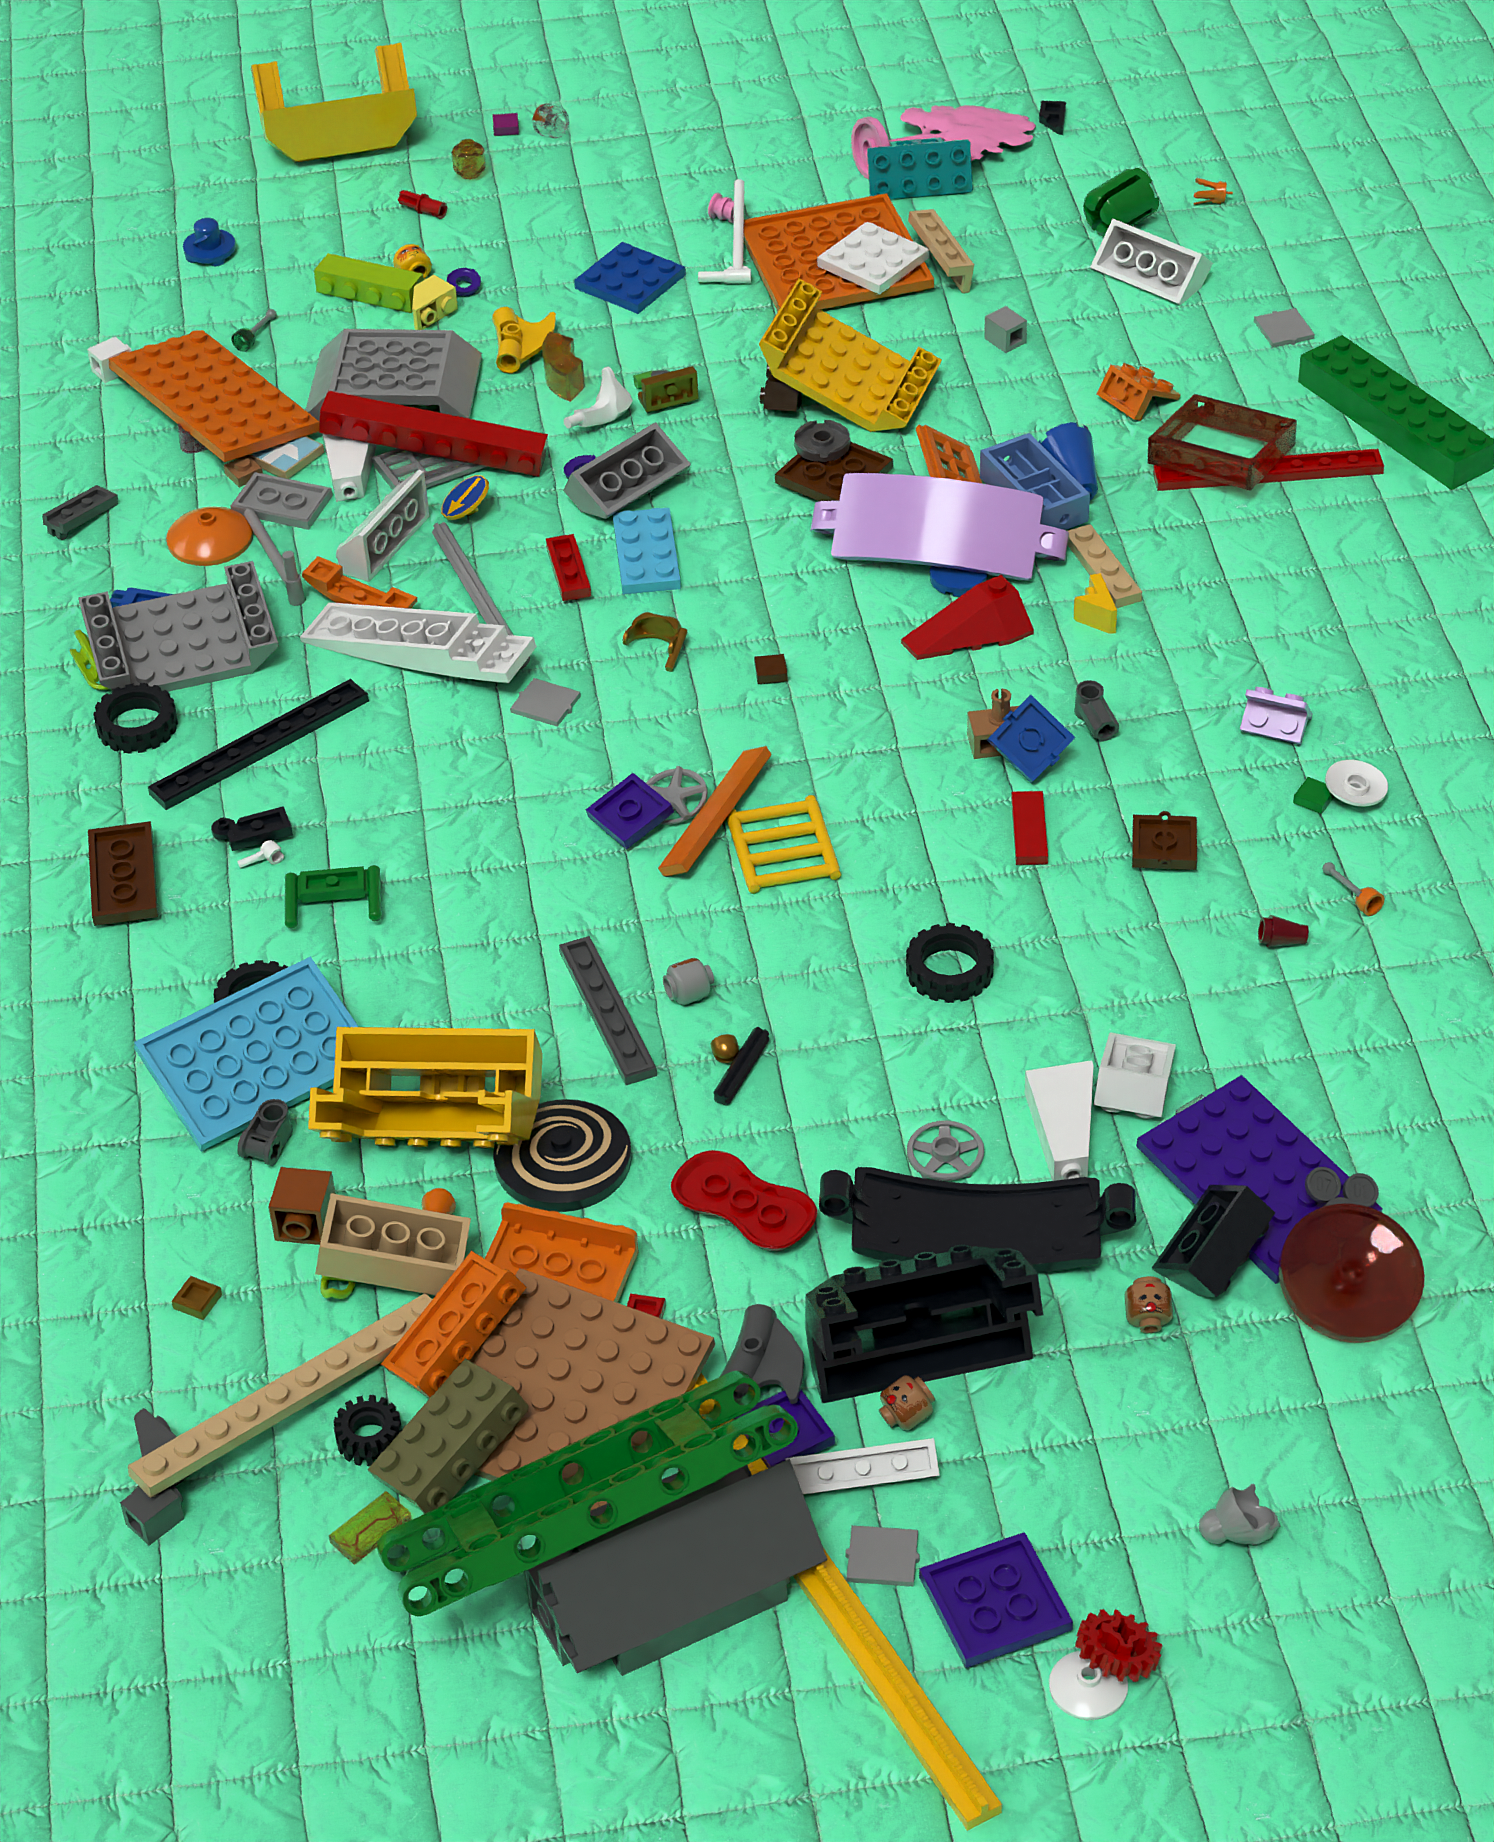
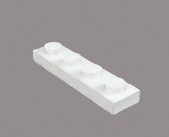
(866, 1466)

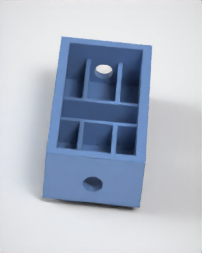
(1037, 472)

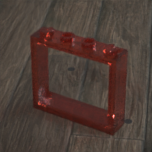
(1168, 450)

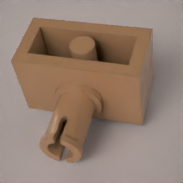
(983, 723)

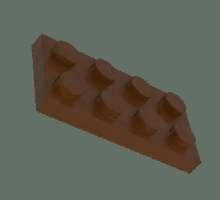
(122, 873)

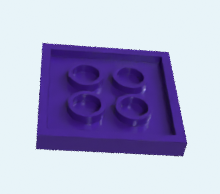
(995, 1599)

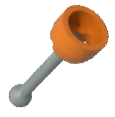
(1367, 899)

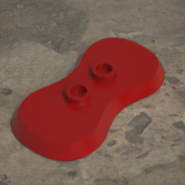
(725, 1188)

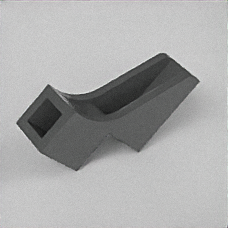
(155, 1515)

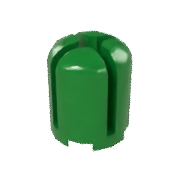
(1121, 198)

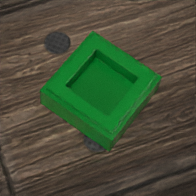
(1313, 795)

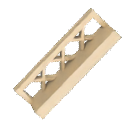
(943, 247)

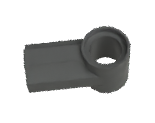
(1094, 710)

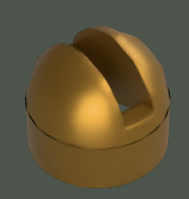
(725, 1048)

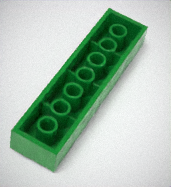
(1397, 412)

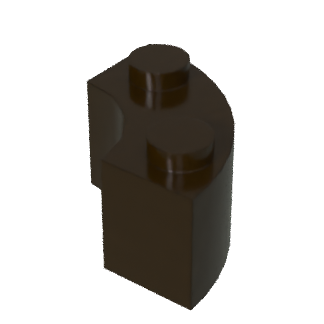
(778, 395)

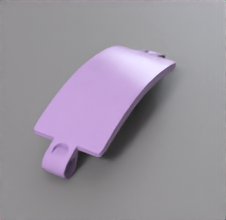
(939, 524)

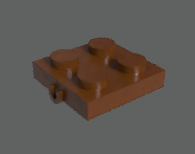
(1164, 842)

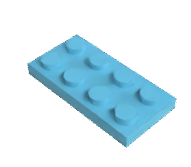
(646, 551)

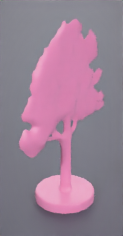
(978, 124)

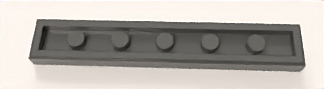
(607, 1010)

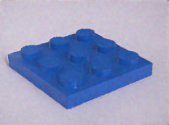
(630, 277)

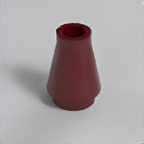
(1280, 932)

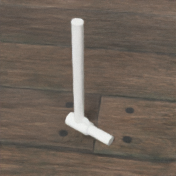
(737, 273)

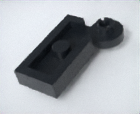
(253, 828)

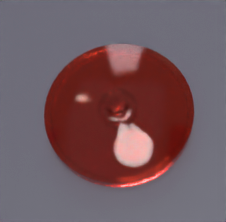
(1351, 1273)

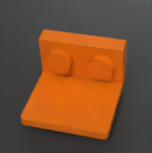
(1133, 388)

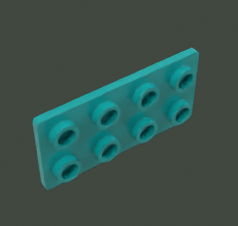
(920, 168)

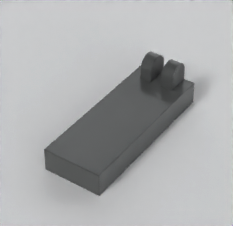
(78, 511)

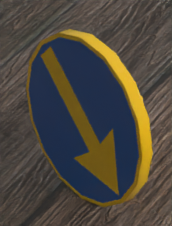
(465, 497)

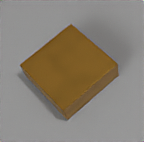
(196, 1297)

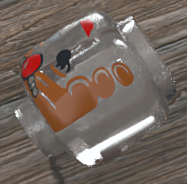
(550, 120)

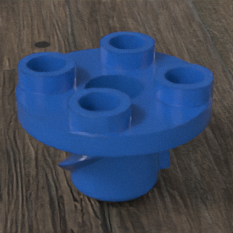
(208, 243)

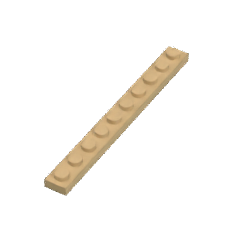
(274, 1401)

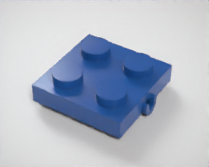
(1031, 738)

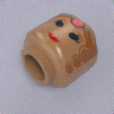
(1148, 1304)
(906, 1402)

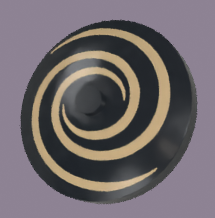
(570, 1161)

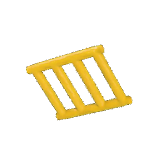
(816, 826)

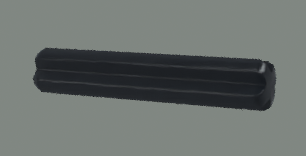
(741, 1066)

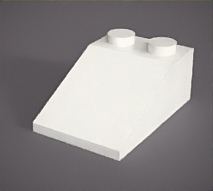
(1134, 1075)

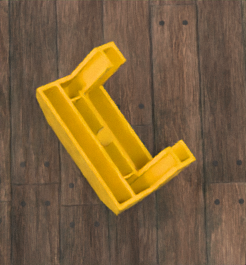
(341, 124)
(452, 1086)

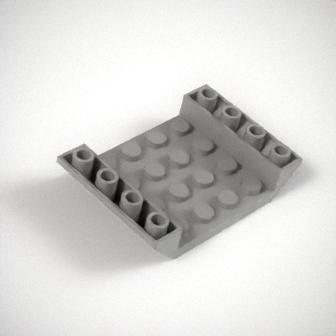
(399, 369)
(182, 636)

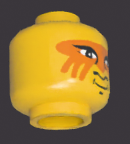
(412, 258)

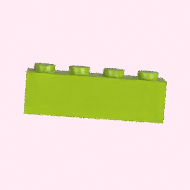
(366, 282)

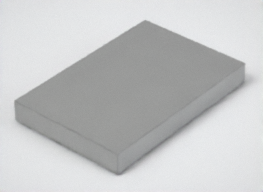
(283, 500)

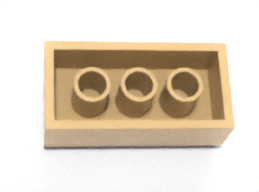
(391, 1244)

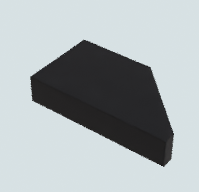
(1053, 115)

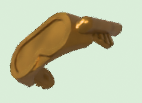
(661, 627)

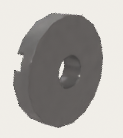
(835, 444)

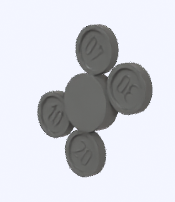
(1324, 1186)

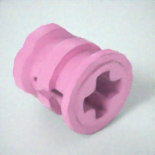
(721, 207)

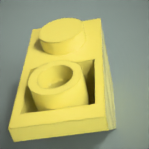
(432, 301)

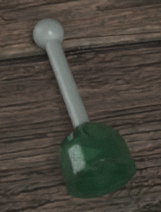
(248, 334)

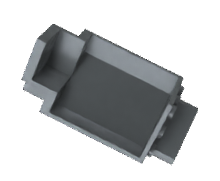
(677, 1571)

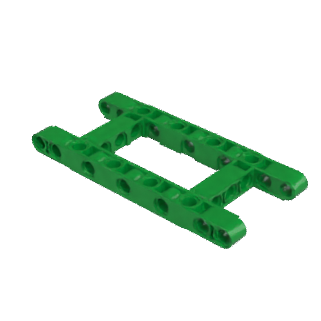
(560, 1507)

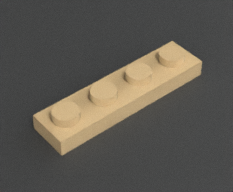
(1098, 558)

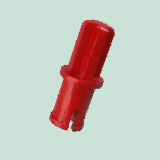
(423, 204)

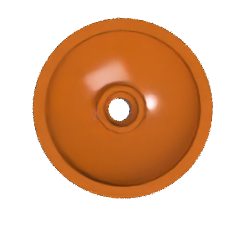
(209, 536)

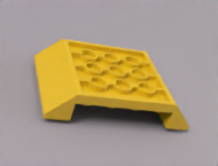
(843, 365)

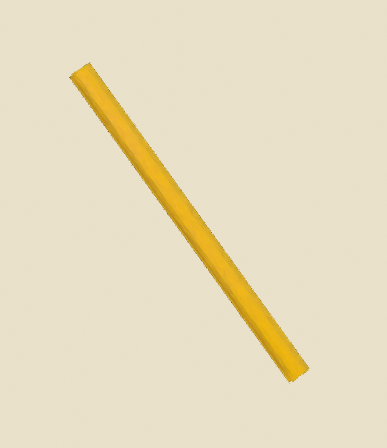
(891, 1681)

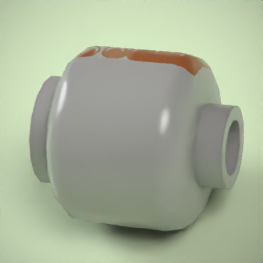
(688, 981)

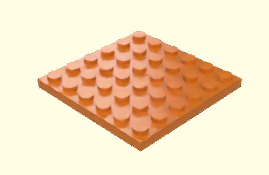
(789, 242)

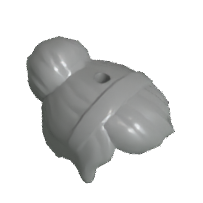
(1239, 1519)

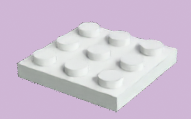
(873, 257)

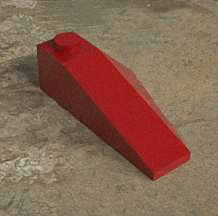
(978, 617)

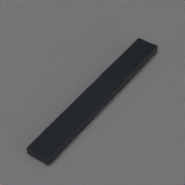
(257, 744)

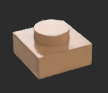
(242, 470)

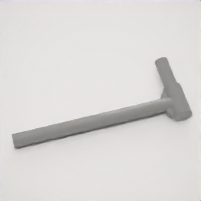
(283, 564)

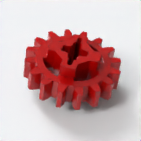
(1118, 1645)

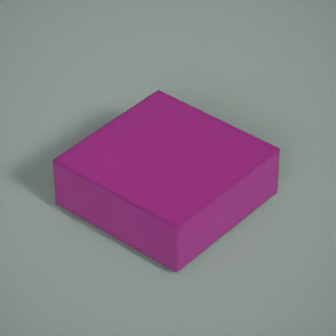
(505, 124)

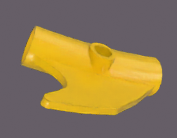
(519, 338)

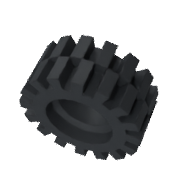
(363, 1414)

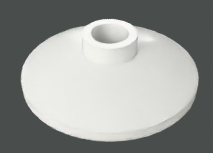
(1356, 782)
(1084, 1697)

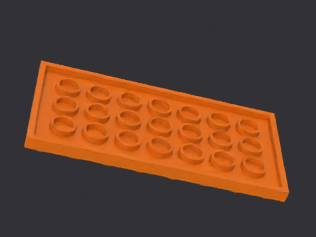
(214, 395)

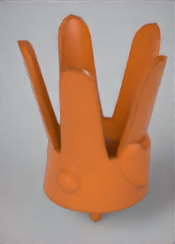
(1216, 196)

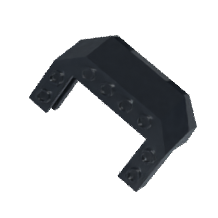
(920, 1319)

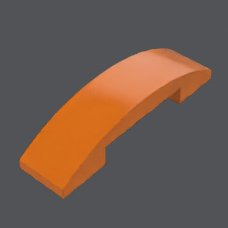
(329, 580)

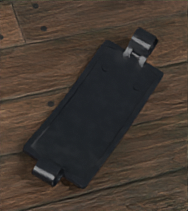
(1049, 1222)

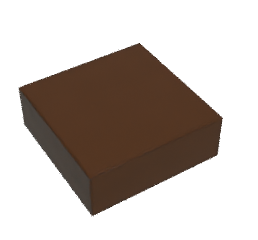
(770, 669)

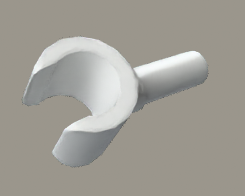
(269, 850)

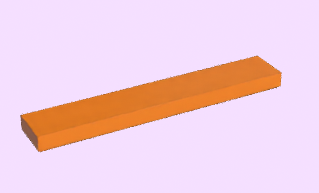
(714, 811)

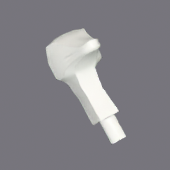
(610, 403)

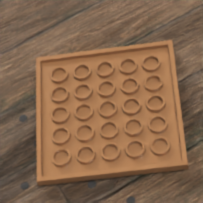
(582, 1368)

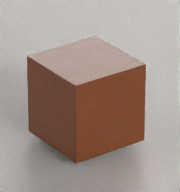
(300, 1204)

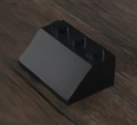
(1214, 1239)

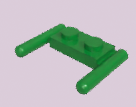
(332, 885)

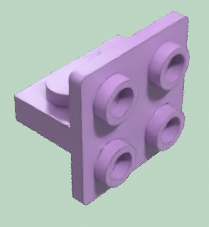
(1275, 715)

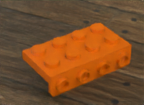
(565, 1249)
(454, 1324)

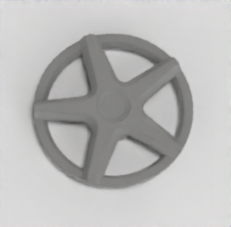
(677, 795)
(945, 1150)

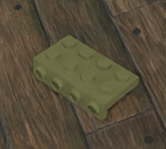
(450, 1437)

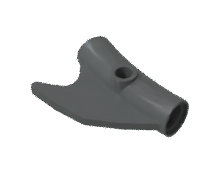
(767, 1353)

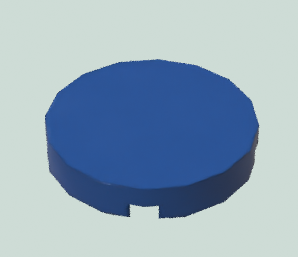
(955, 580)

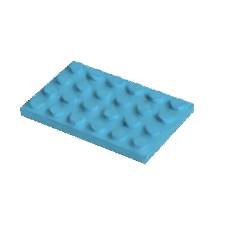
(248, 1050)

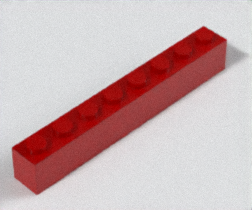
(433, 433)

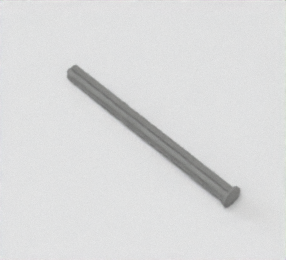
(469, 578)

